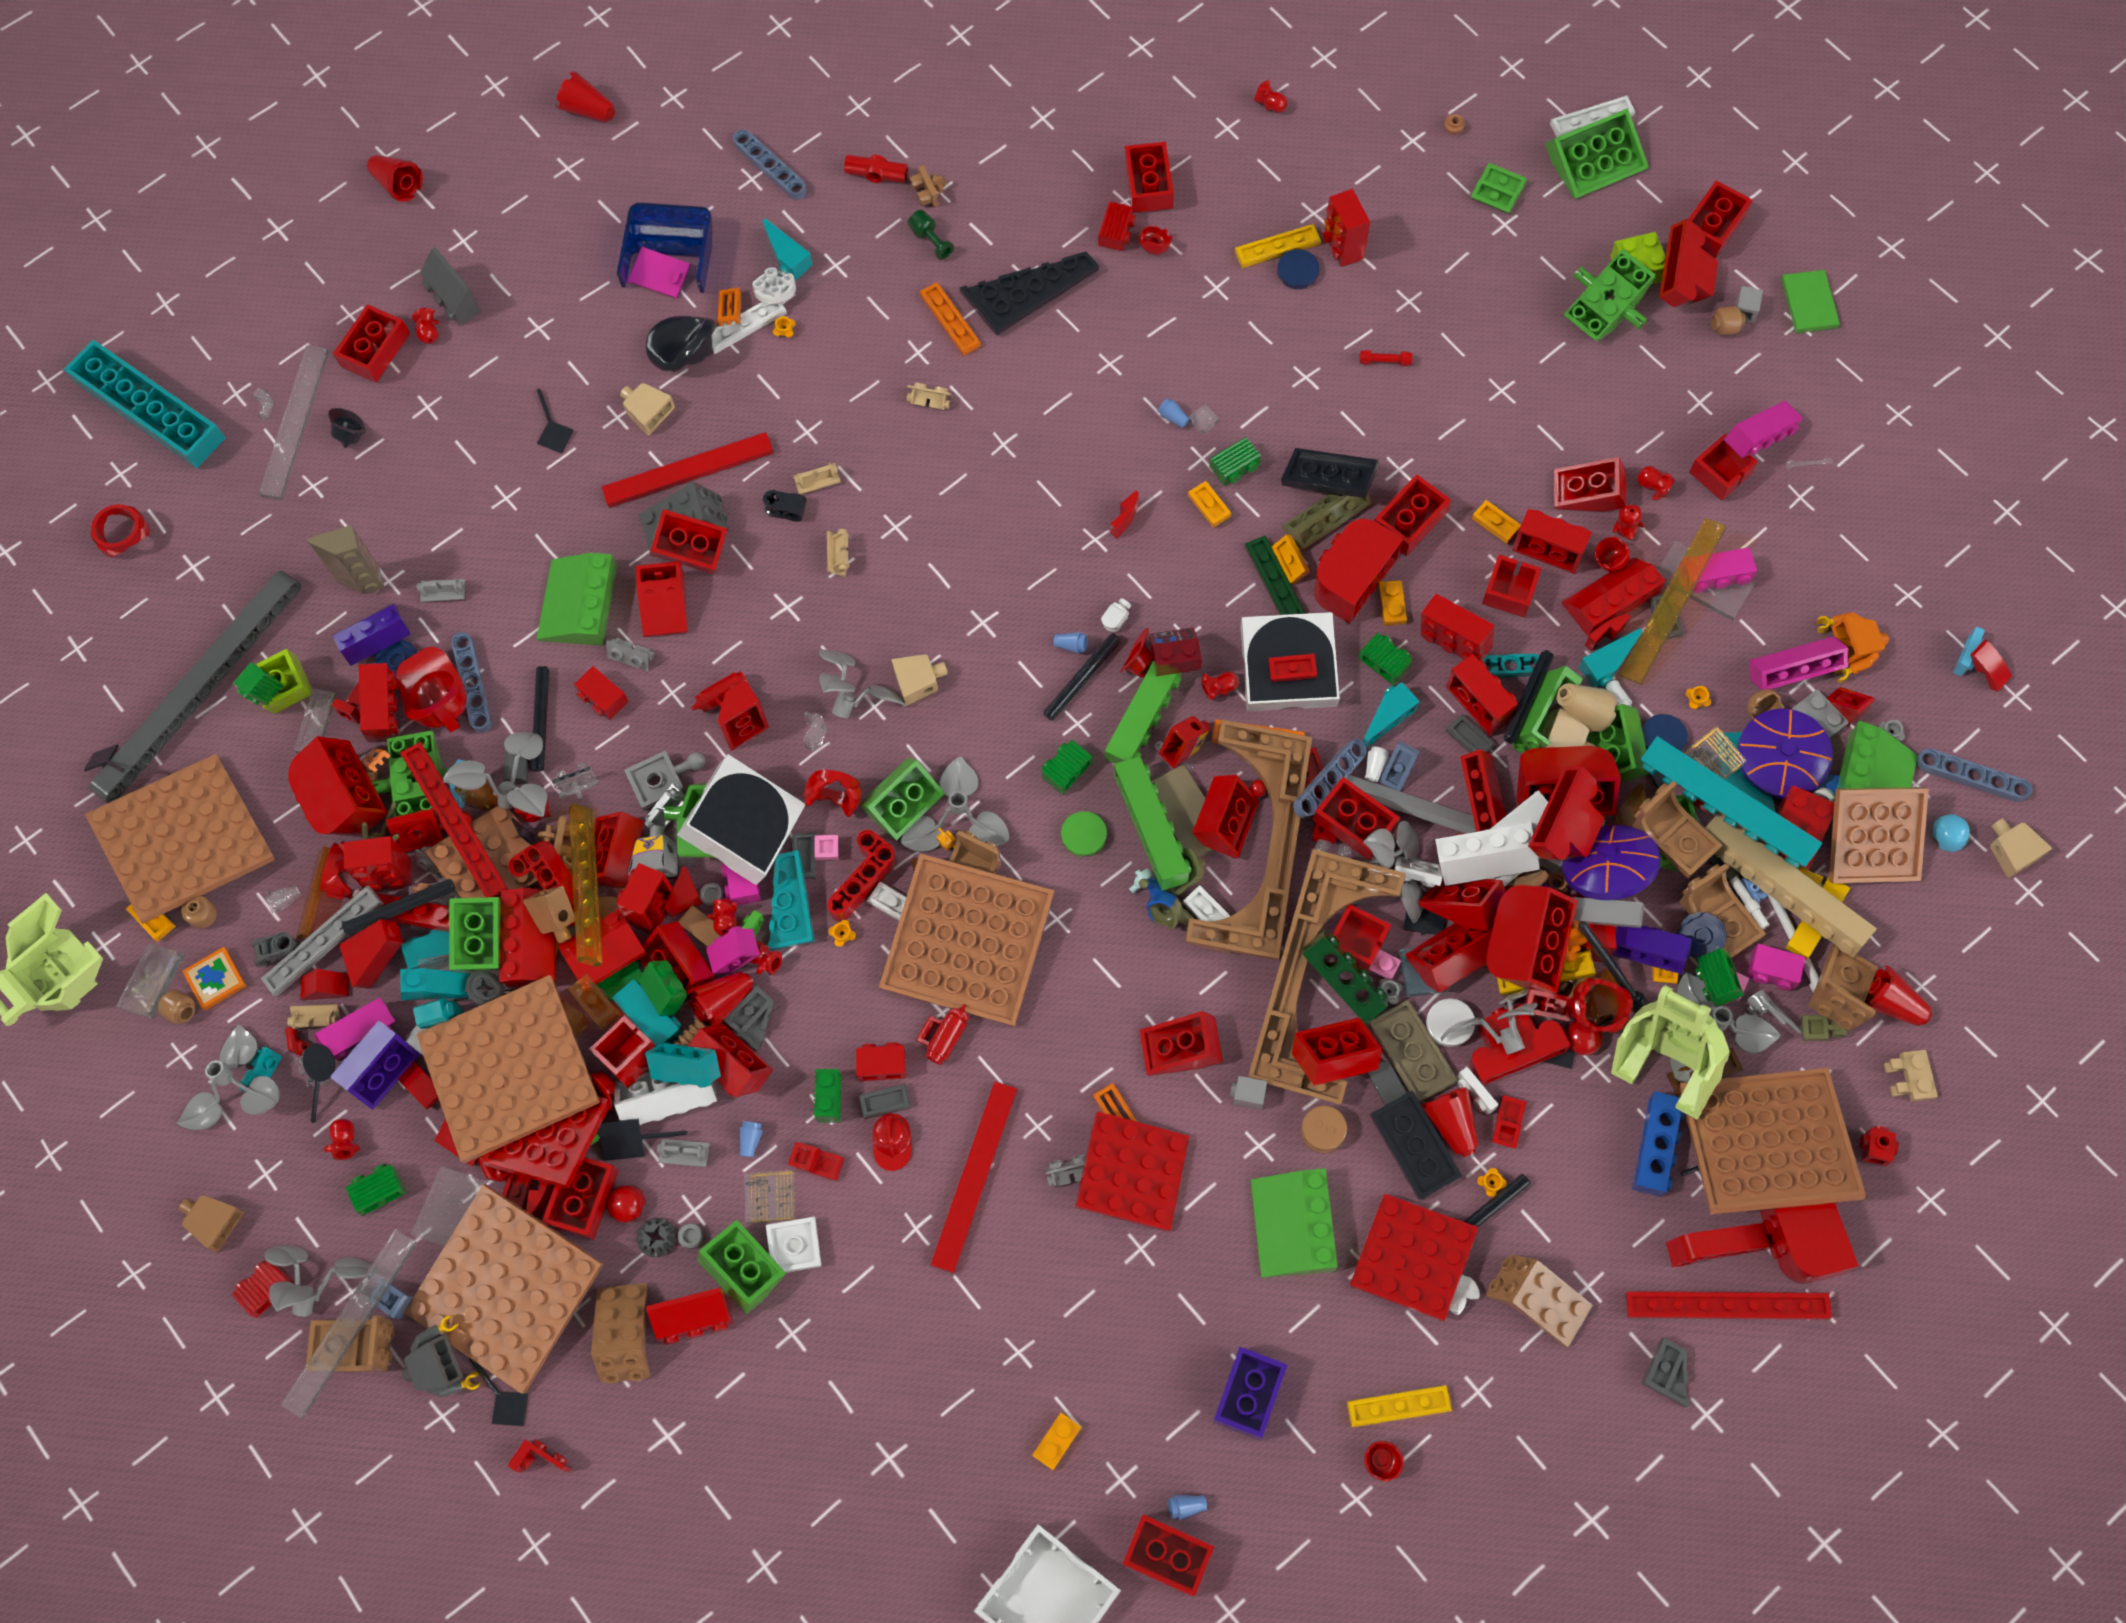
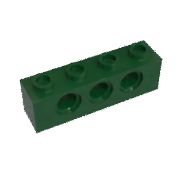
(1366, 1007)

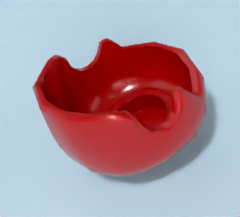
(1155, 240)
(1612, 554)
(1581, 1040)
(626, 1203)
(1383, 1460)

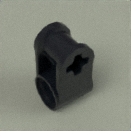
(785, 506)

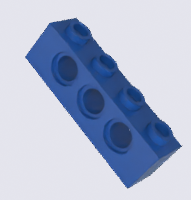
(1645, 1179)

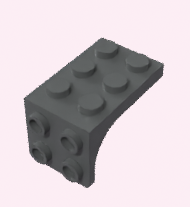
(690, 501)

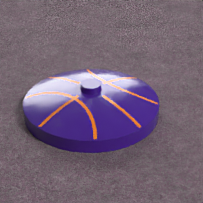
(1785, 751)
(1617, 866)

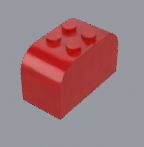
(1355, 567)
(1543, 766)
(334, 788)
(1531, 937)
(1809, 1242)

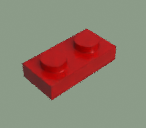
(1292, 667)

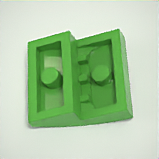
(1499, 188)

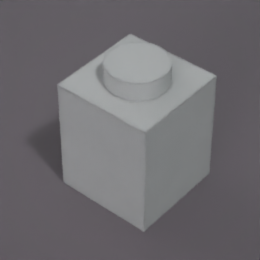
(1749, 302)
(1248, 1092)

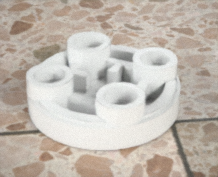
(774, 286)
(1446, 1014)

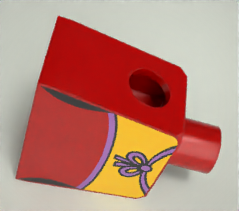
(1190, 733)

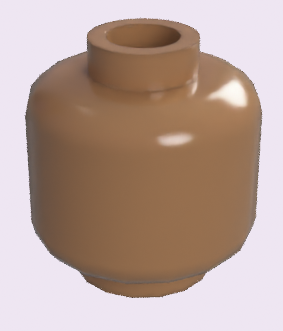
(1727, 320)
(199, 912)
(176, 1007)

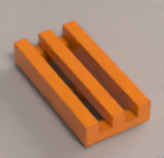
(737, 306)
(374, 760)
(1104, 1092)

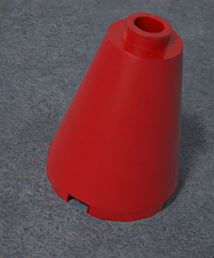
(583, 99)
(396, 176)
(718, 998)
(1896, 998)
(1454, 1120)

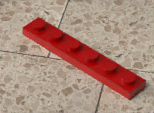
(426, 915)

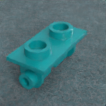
(263, 1065)

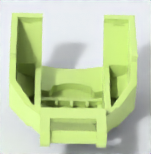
(45, 964)
(1682, 1032)

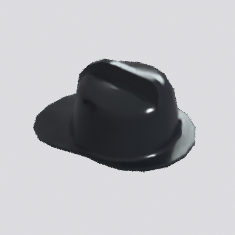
(345, 426)

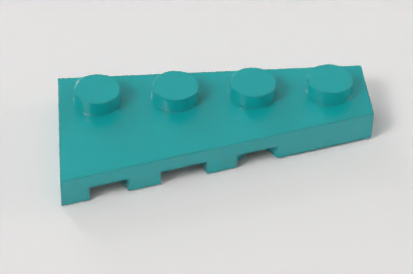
(790, 906)

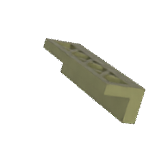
(1328, 515)

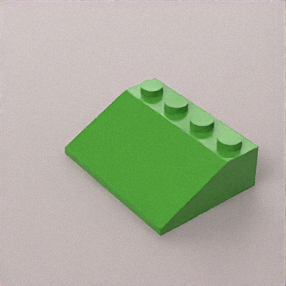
(1598, 154)
(578, 599)
(1875, 760)
(1294, 1224)

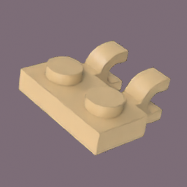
(1917, 1074)

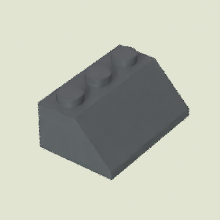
(448, 288)

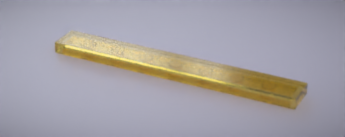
(1673, 601)
(585, 885)

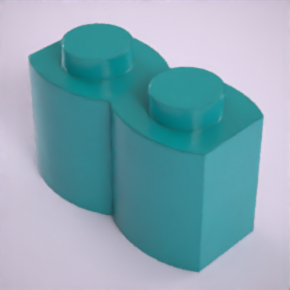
(436, 1012)

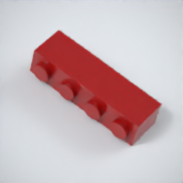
(1483, 789)

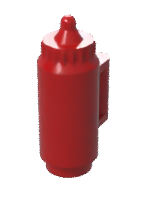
(713, 695)
(945, 1037)

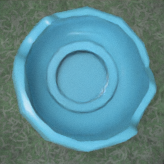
(1951, 832)

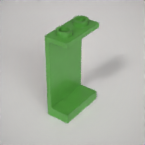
(1554, 679)

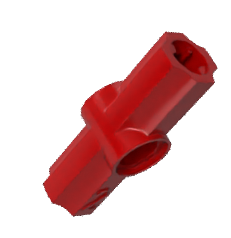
(876, 168)

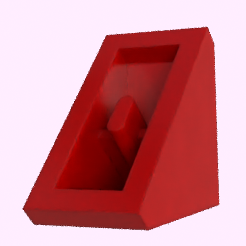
(1850, 703)
(682, 895)
(324, 985)
(1550, 1004)

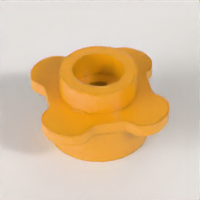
(784, 322)
(1700, 691)
(946, 839)
(842, 926)
(1499, 1182)

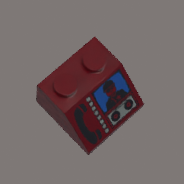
(1175, 651)

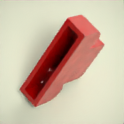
(1688, 269)
(1569, 819)
(1540, 1044)

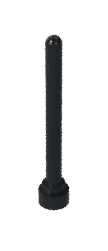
(1639, 999)

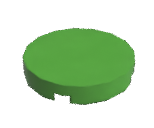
(1084, 834)

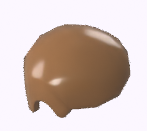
(1763, 701)

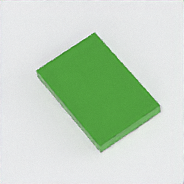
(1810, 301)

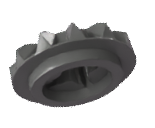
(489, 982)
(660, 1247)

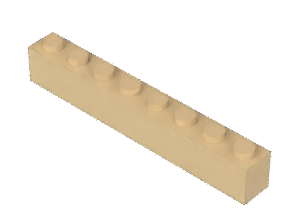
(1791, 888)

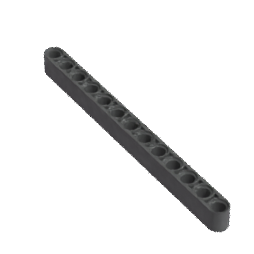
(195, 686)

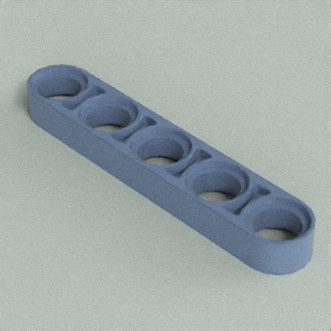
(774, 172)
(472, 672)
(1337, 772)
(1985, 773)

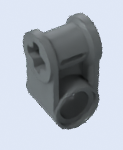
(270, 949)

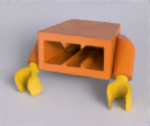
(1860, 637)

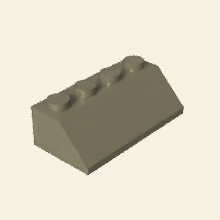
(348, 559)

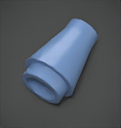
(1172, 412)
(1074, 642)
(749, 1138)
(1186, 1505)

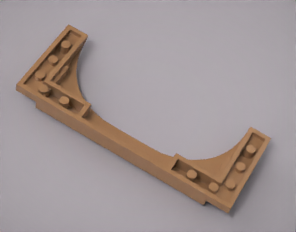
(1282, 766)
(1327, 888)

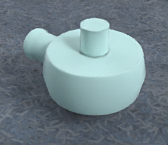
(1147, 873)

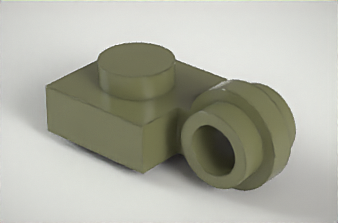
(1817, 1028)

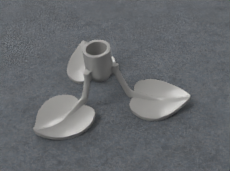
(844, 700)
(958, 783)
(528, 798)
(1382, 846)
(1752, 1032)
(1509, 1036)
(260, 1096)
(302, 1297)

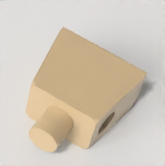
(646, 406)
(917, 676)
(1564, 730)
(2017, 847)

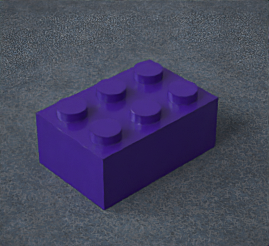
(375, 1065)
(1250, 1393)

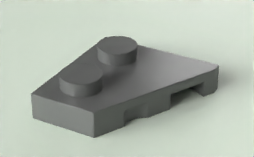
(752, 1017)
(1668, 1372)

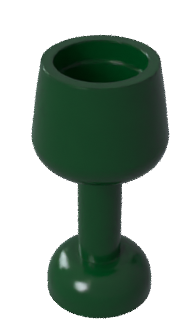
(923, 226)

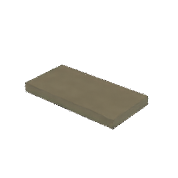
(1183, 806)
(1412, 1051)

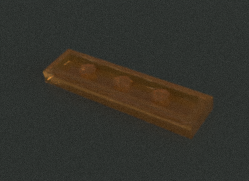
(313, 896)

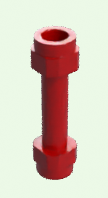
(1367, 357)

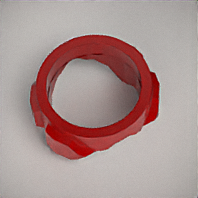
(140, 530)
(847, 800)
(330, 881)
(1578, 1005)

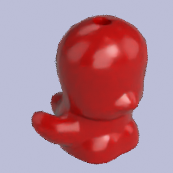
(1271, 99)
(425, 325)
(1653, 479)
(1628, 521)
(1222, 684)
(723, 916)
(767, 960)
(342, 1136)

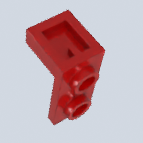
(350, 707)
(524, 1456)

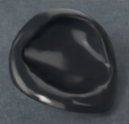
(679, 342)

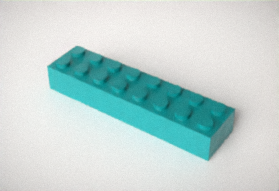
(145, 404)
(1731, 803)

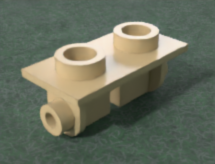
(937, 397)
(817, 478)
(836, 552)
(313, 1015)

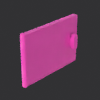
(659, 272)

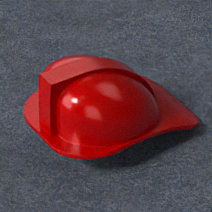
(431, 689)

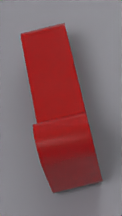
(546, 866)
(858, 879)
(1717, 1244)

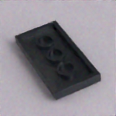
(1330, 472)
(1415, 1145)

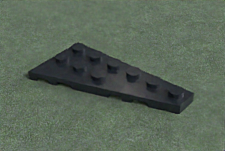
(1022, 292)

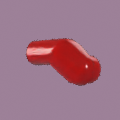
(295, 1044)
(492, 1173)

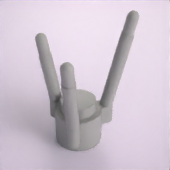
(1762, 1003)

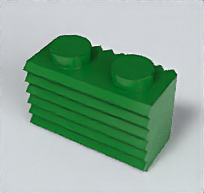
(1235, 461)
(1385, 658)
(257, 684)
(1066, 766)
(1719, 977)
(663, 987)
(827, 1095)
(375, 1189)

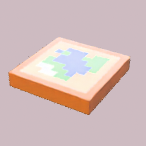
(214, 978)

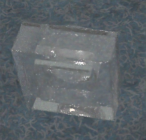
(1204, 419)

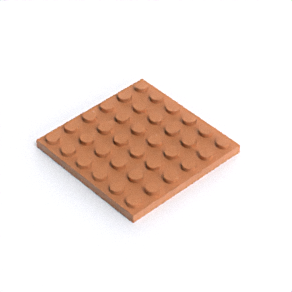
(179, 838)
(967, 939)
(507, 1069)
(1774, 1143)
(507, 1287)

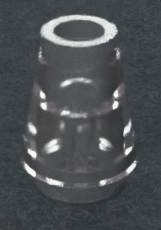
(282, 898)

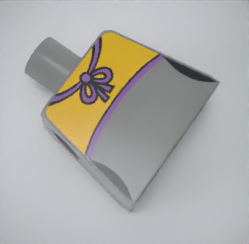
(656, 852)

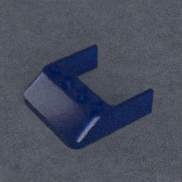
(667, 231)

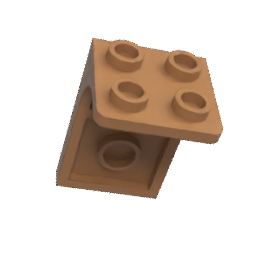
(1675, 831)
(975, 853)
(1715, 896)
(1844, 989)
(1540, 1297)
(620, 1333)
(369, 1350)

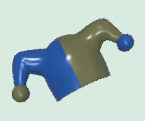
(1163, 906)

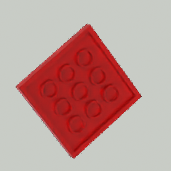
(551, 1152)
(1132, 1171)
(1414, 1257)

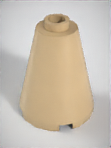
(1588, 705)

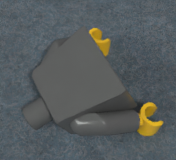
(434, 1365)

